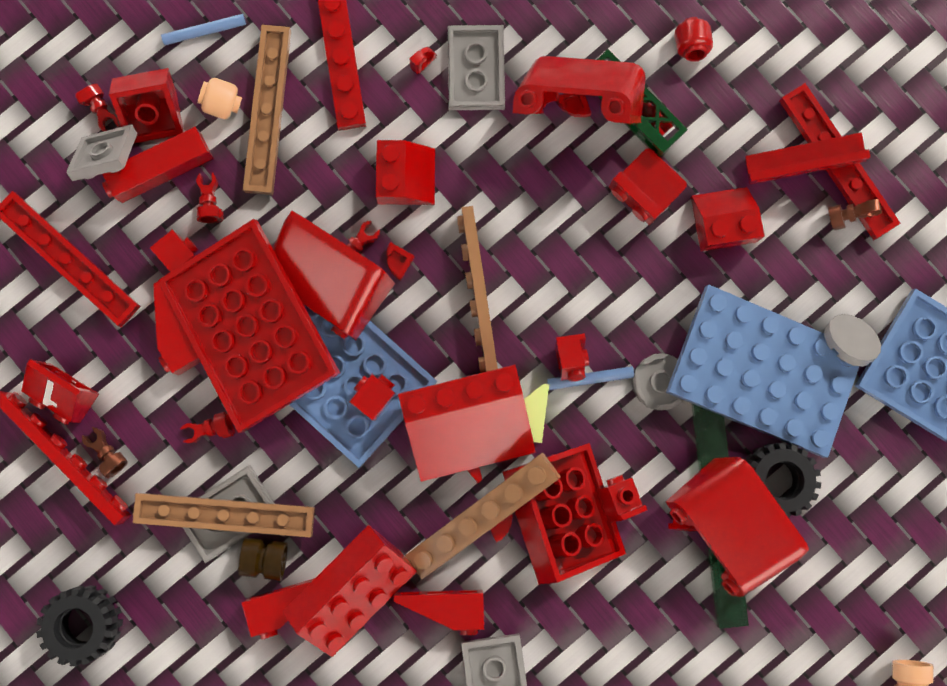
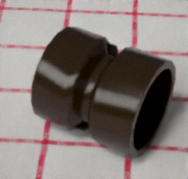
(263, 559)

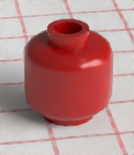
(693, 39)

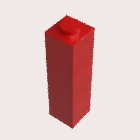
(158, 165)

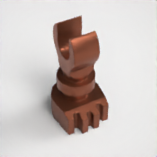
(865, 209)
(113, 461)

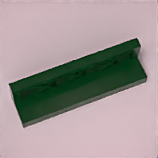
(645, 131)

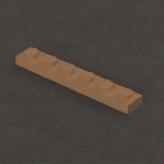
(267, 110)
(475, 281)
(223, 515)
(483, 515)

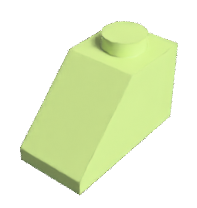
(536, 411)

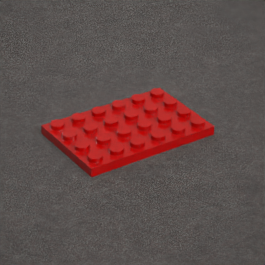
(248, 326)

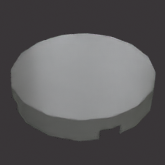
(852, 340)
(652, 381)

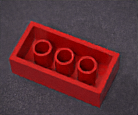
(349, 591)

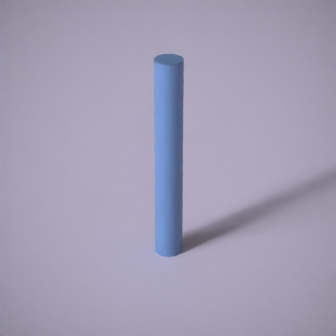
(203, 29)
(593, 377)

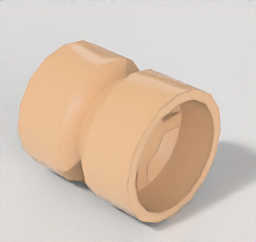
(912, 673)

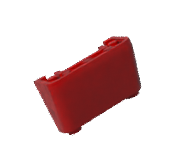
(617, 82)
(331, 276)
(738, 523)

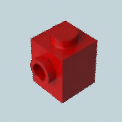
(174, 250)
(373, 395)

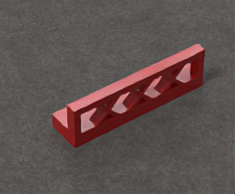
(806, 158)

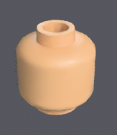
(219, 98)

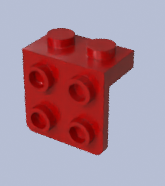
(647, 186)

